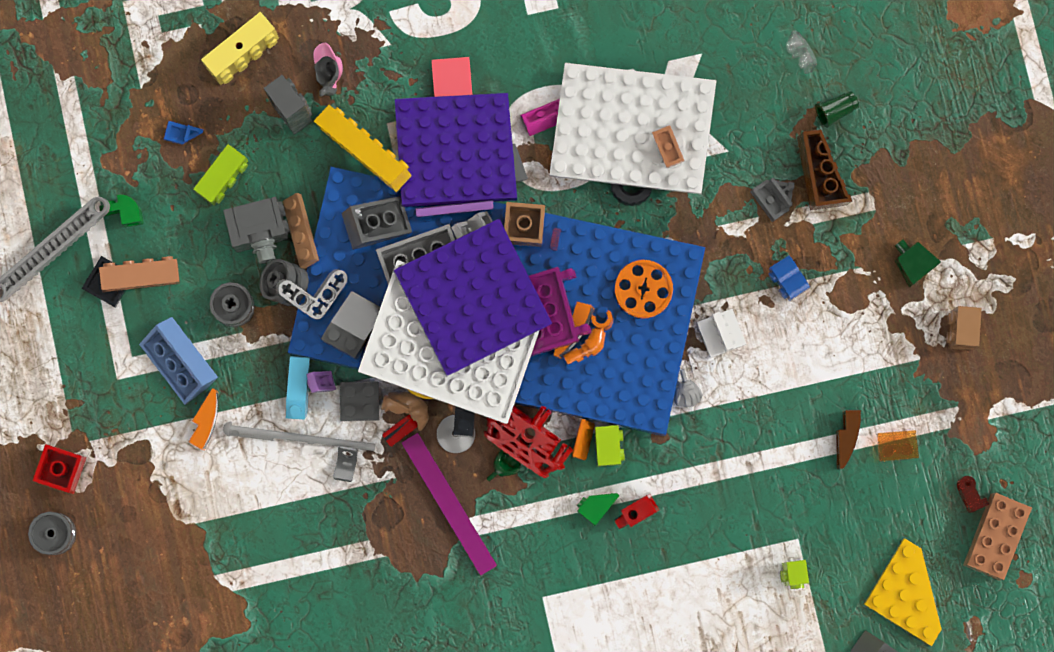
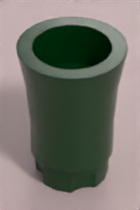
(836, 108)

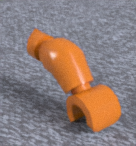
(594, 343)

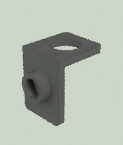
(345, 464)

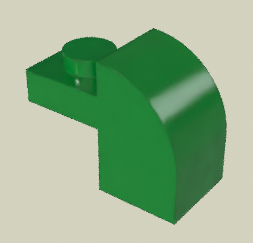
(128, 209)

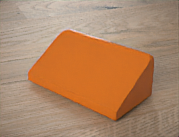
(583, 440)

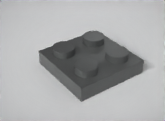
(359, 401)

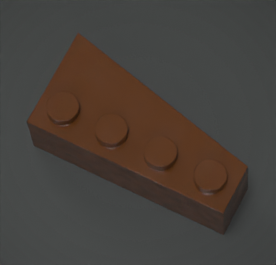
(820, 172)

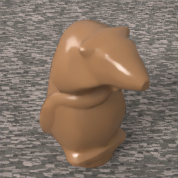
(406, 402)

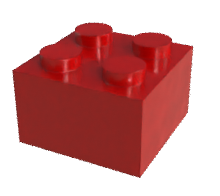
(59, 469)

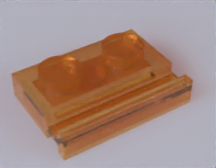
(897, 445)

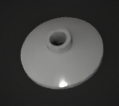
(448, 441)

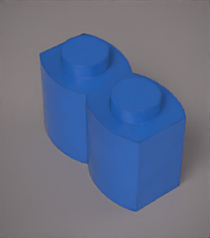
(789, 278)

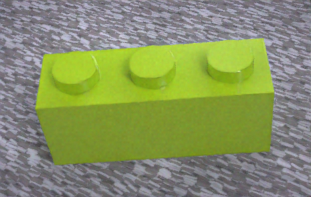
(221, 175)

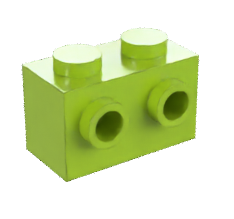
(608, 445)
(794, 574)

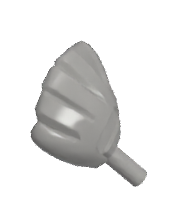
(687, 392)

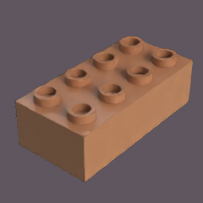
(997, 536)

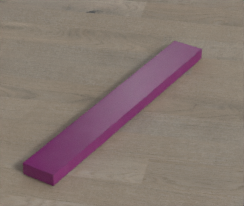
(449, 504)

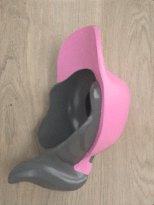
(327, 68)

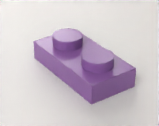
(321, 381)

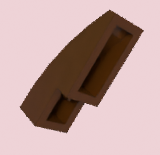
(847, 438)

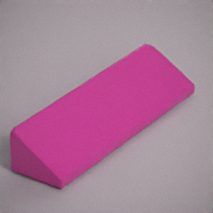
(541, 118)

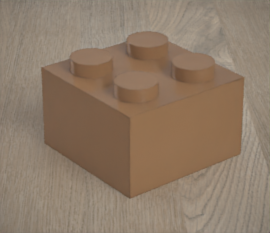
(524, 223)
(964, 328)

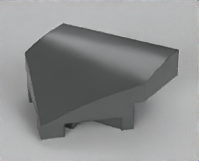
(774, 197)

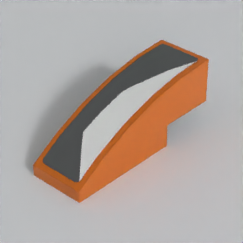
(581, 316)
(206, 420)

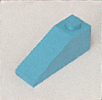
(297, 388)

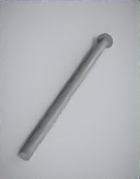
(264, 434)

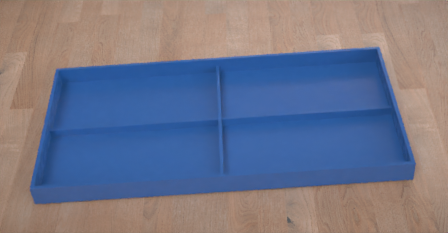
(622, 385)

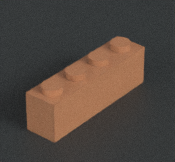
(139, 275)

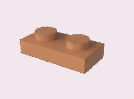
(668, 146)

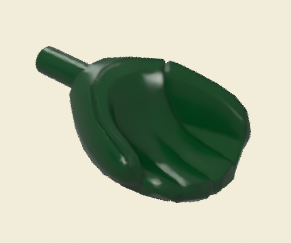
(504, 465)

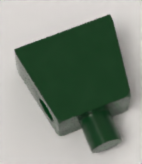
(914, 261)

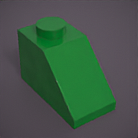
(596, 506)

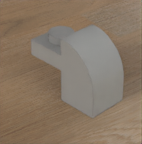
(474, 223)

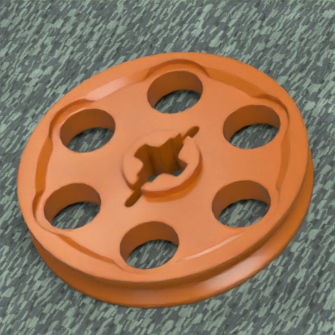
(651, 284)

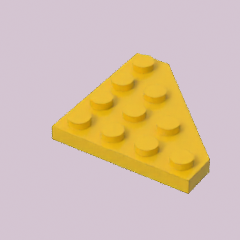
(906, 594)

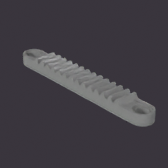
(51, 247)

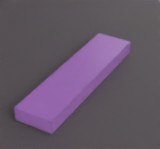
(454, 208)

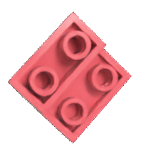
(451, 77)

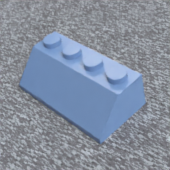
(178, 360)

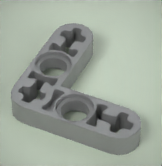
(310, 301)

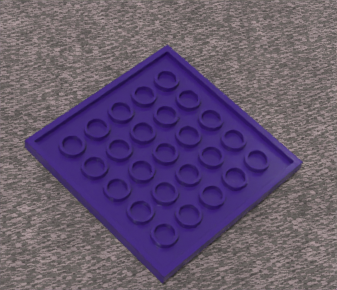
(456, 149)
(472, 297)

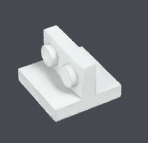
(721, 333)

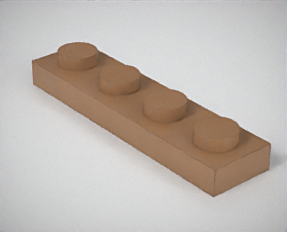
(300, 231)

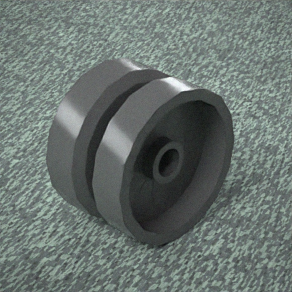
(278, 270)
(228, 294)
(46, 543)

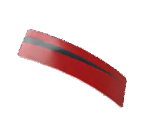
(400, 430)

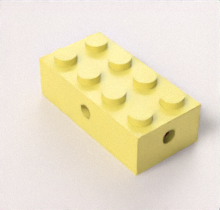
(240, 49)

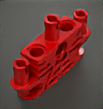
(516, 441)

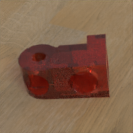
(969, 494)

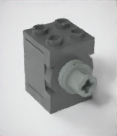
(257, 227)

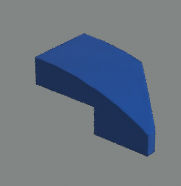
(180, 133)

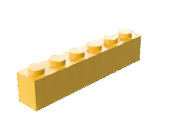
(363, 148)

